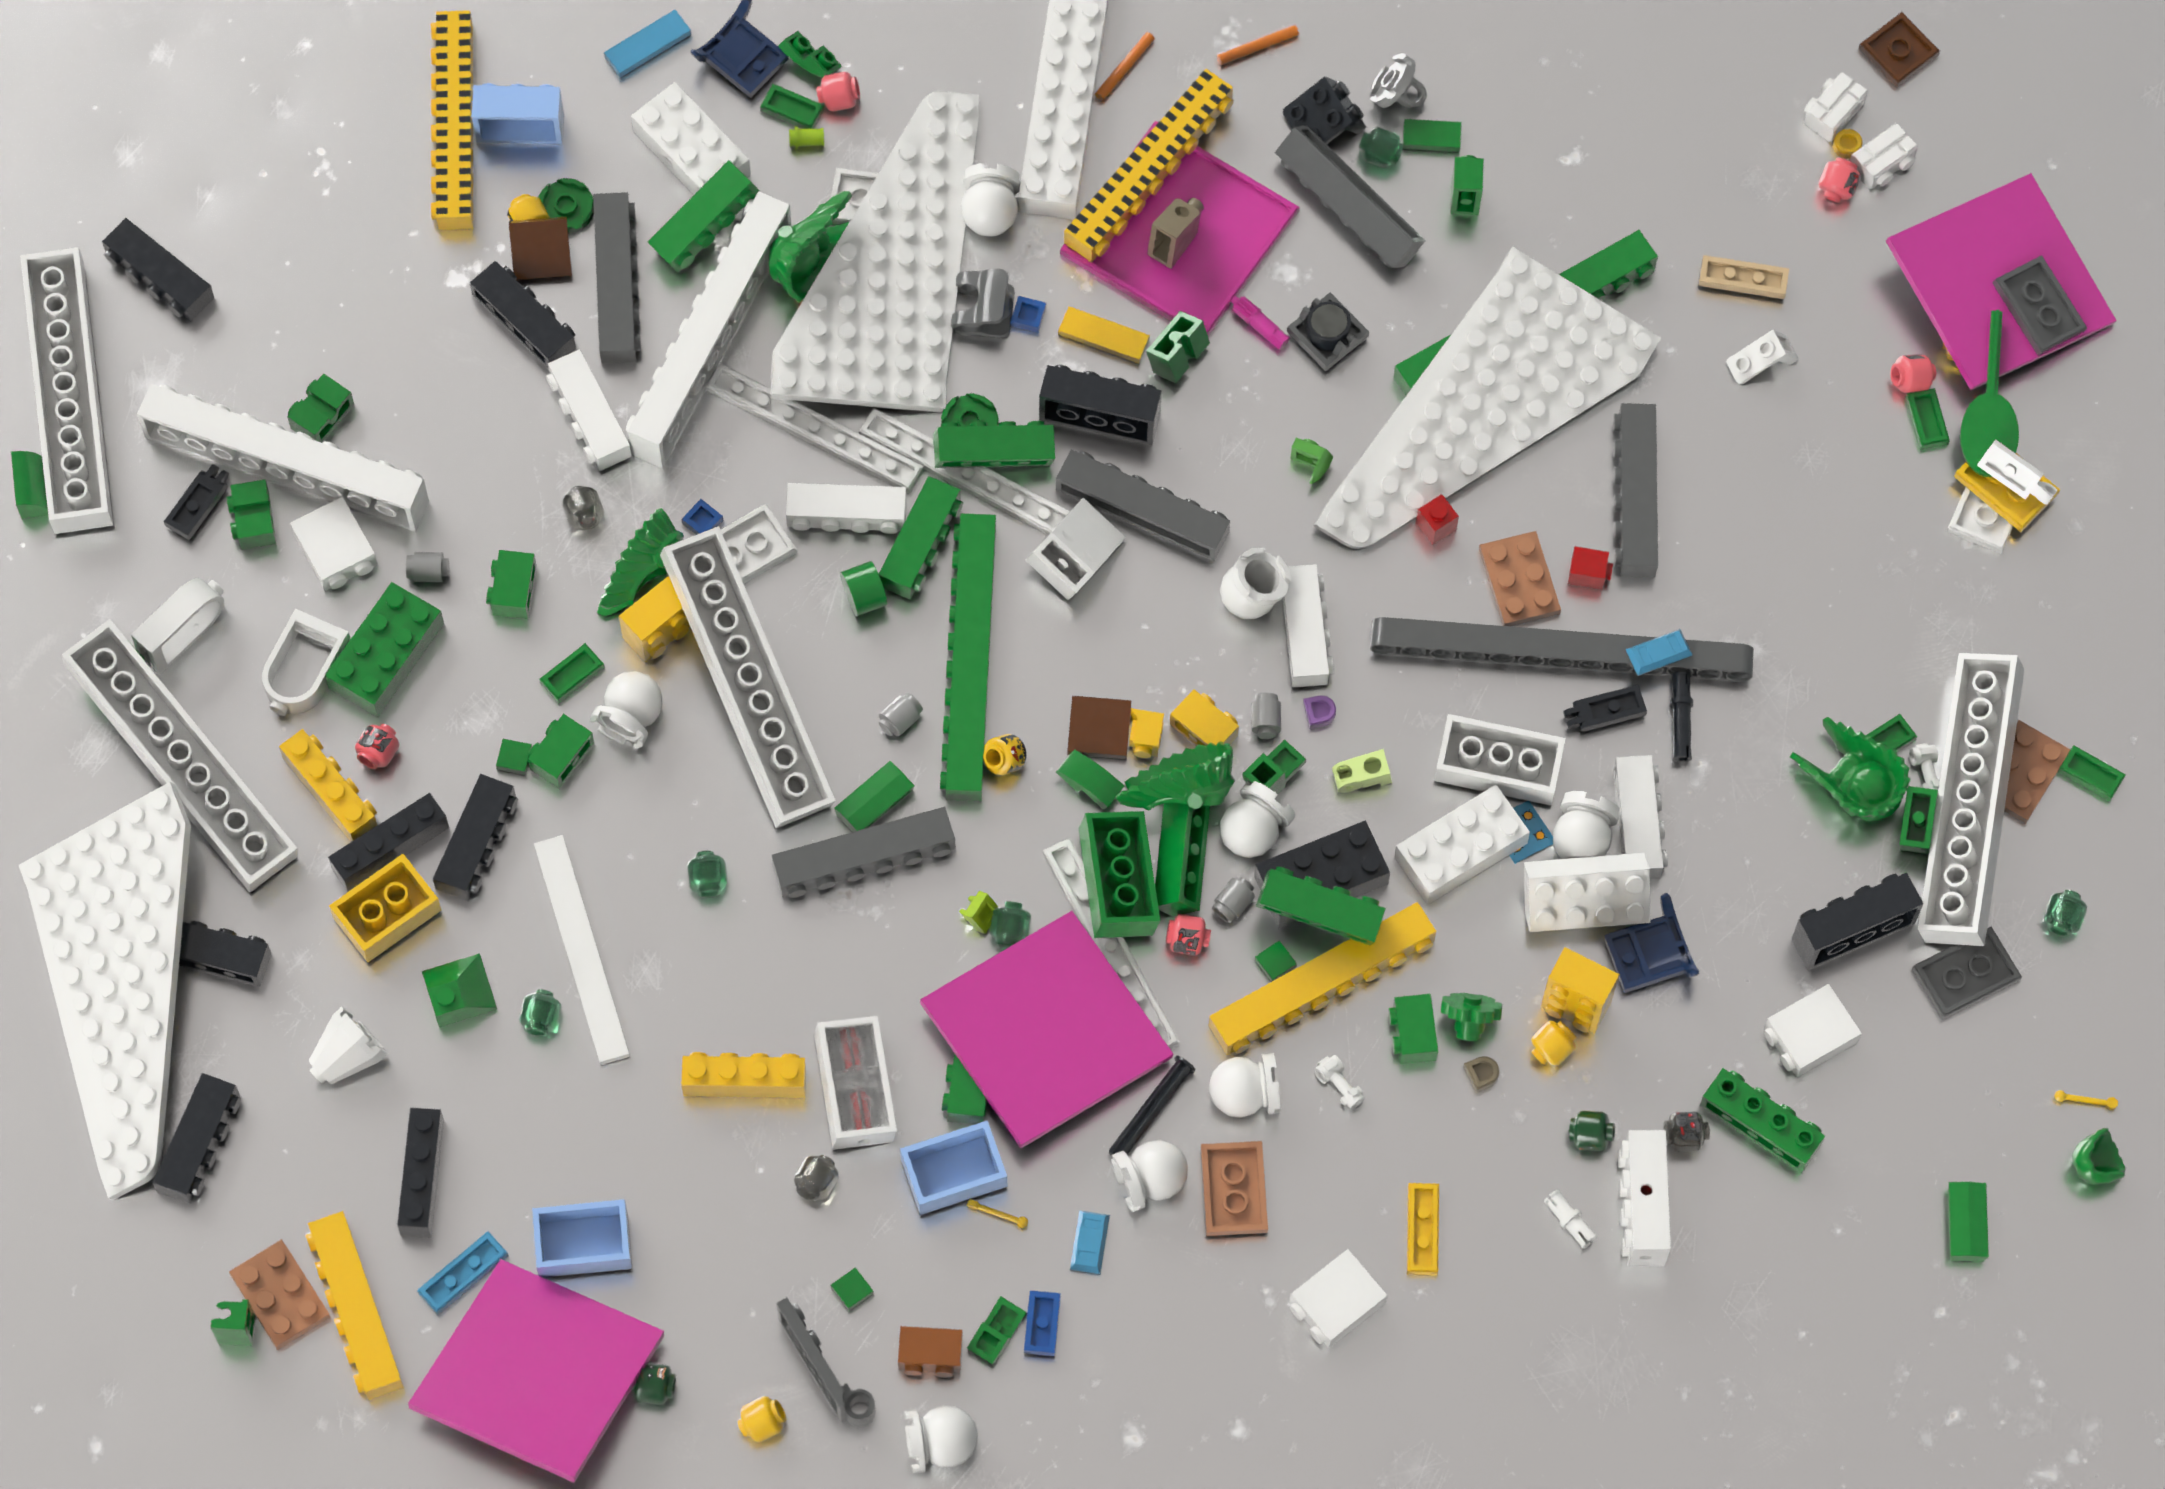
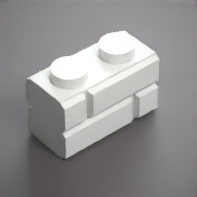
(1835, 106)
(1885, 156)

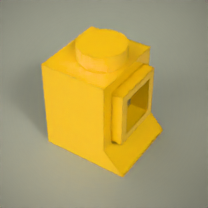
(1146, 732)

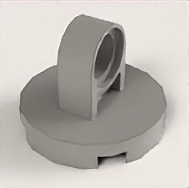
(1394, 82)

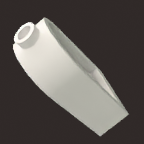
(178, 623)
(316, 629)

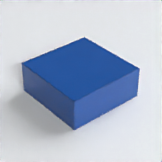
(1028, 314)
(702, 518)

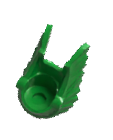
(805, 247)
(639, 563)
(1190, 778)
(1865, 780)

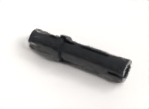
(1681, 725)

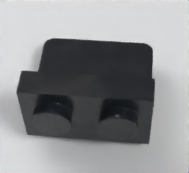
(1325, 110)

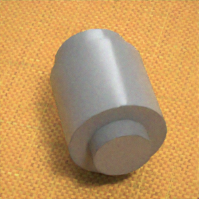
(427, 566)
(900, 714)
(1266, 715)
(1233, 899)

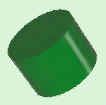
(863, 588)

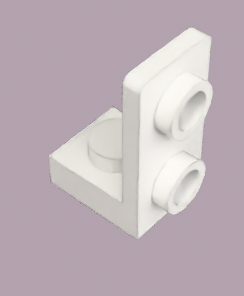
(1761, 355)

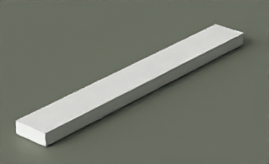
(815, 428)
(975, 480)
(1070, 874)
(581, 950)

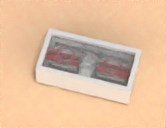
(855, 1082)

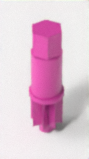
(1260, 322)

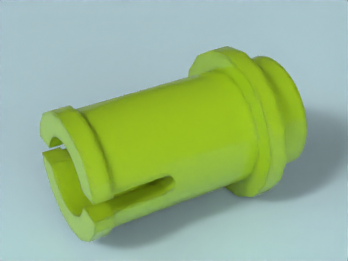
(806, 137)

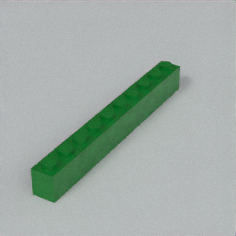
(1598, 275)
(970, 657)

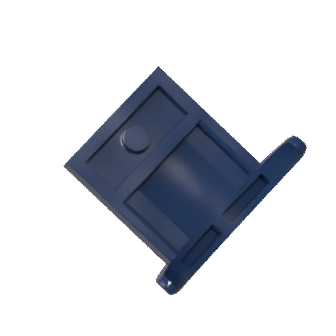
(742, 52)
(1651, 950)

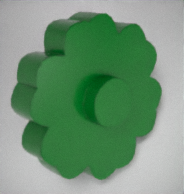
(1470, 1013)

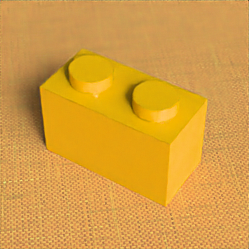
(1202, 721)

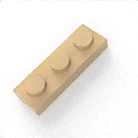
(1743, 277)

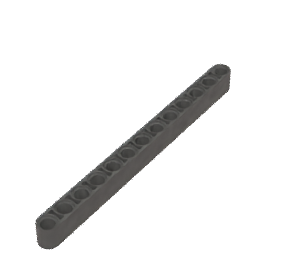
(1549, 648)

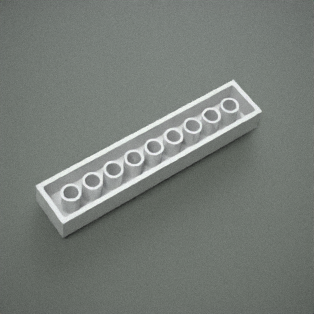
(1062, 108)
(707, 332)
(66, 390)
(283, 456)
(747, 677)
(179, 754)
(1971, 799)

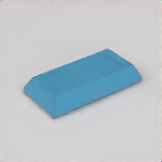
(1659, 652)
(1089, 1242)

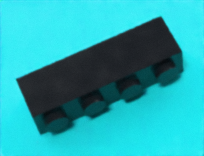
(158, 270)
(522, 314)
(474, 837)
(388, 840)
(223, 953)
(196, 1138)
(420, 1172)

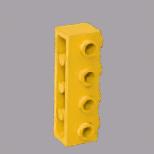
(327, 785)
(743, 1076)

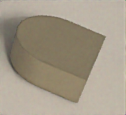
(1482, 1072)

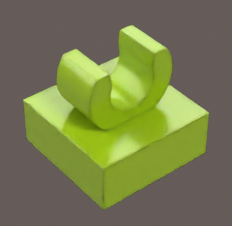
(979, 911)

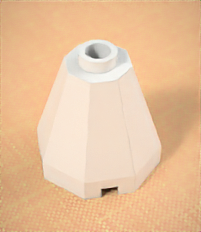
(344, 1049)

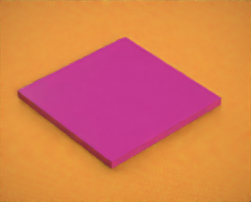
(1232, 240)
(1968, 247)
(1046, 1029)
(536, 1370)

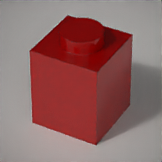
(1437, 519)
(1589, 568)

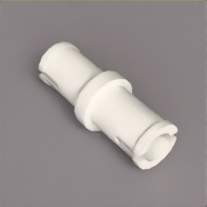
(1570, 1219)

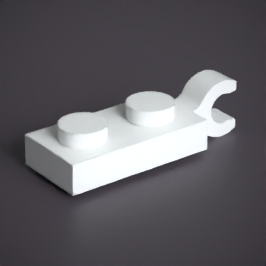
(2016, 473)

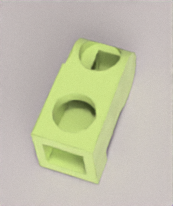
(1362, 772)

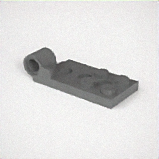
(808, 1346)

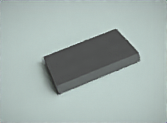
(2039, 305)
(1966, 974)

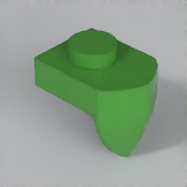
(1311, 454)

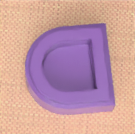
(1319, 711)

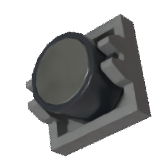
(1327, 331)

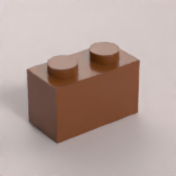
(930, 1351)

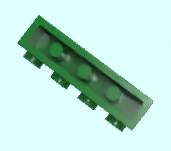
(703, 216)
(993, 445)
(920, 537)
(1181, 858)
(1321, 906)
(1762, 1119)

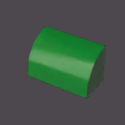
(29, 484)

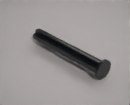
(1152, 1106)

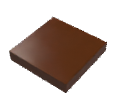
(1899, 49)
(540, 248)
(1099, 727)

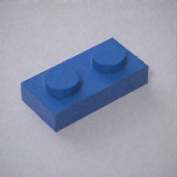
(1042, 1323)

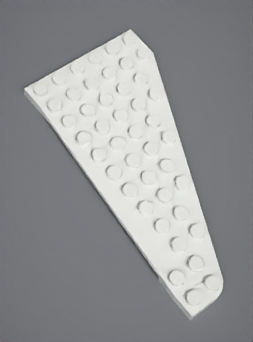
(887, 294)
(1504, 379)
(112, 945)

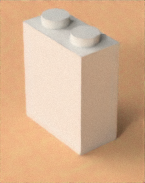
(334, 544)
(1811, 1031)
(1337, 1299)

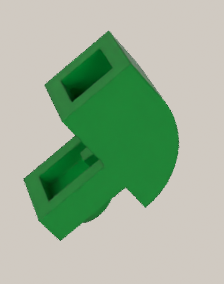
(1276, 767)

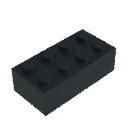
(1100, 404)
(1339, 859)
(1856, 920)

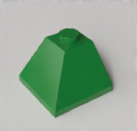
(459, 990)

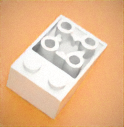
(1075, 549)

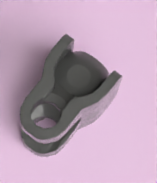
(994, 307)

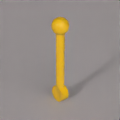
(2111, 1103)
(1021, 1222)

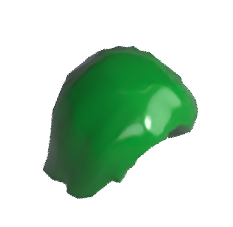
(2098, 1159)

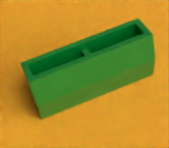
(874, 797)
(1968, 1221)

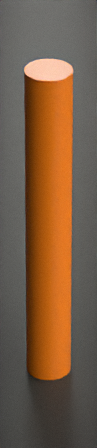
(1257, 44)
(1124, 66)

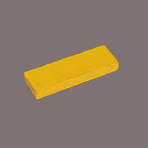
(1103, 334)
(1423, 1229)

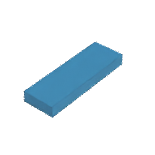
(647, 43)
(462, 1273)

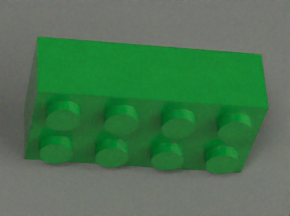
(384, 649)
(1119, 874)

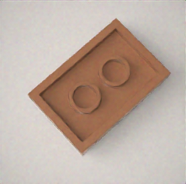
(1519, 579)
(2032, 769)
(1234, 1188)
(279, 1294)

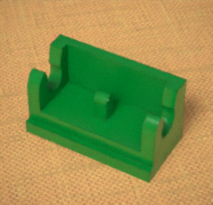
(238, 1327)

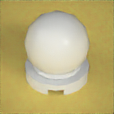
(990, 199)
(1255, 584)
(630, 705)
(1252, 824)
(1584, 826)
(1243, 1086)
(1152, 1172)
(942, 1437)

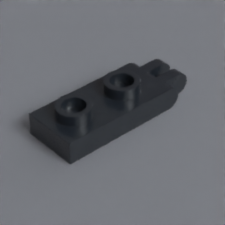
(197, 502)
(1606, 709)

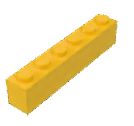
(355, 1306)

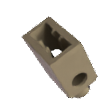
(1174, 231)

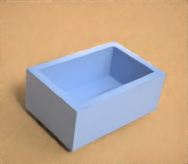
(517, 114)
(953, 1167)
(581, 1238)

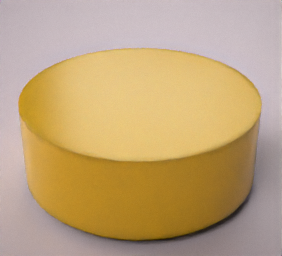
(1847, 142)

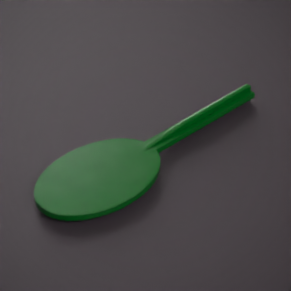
(1989, 414)

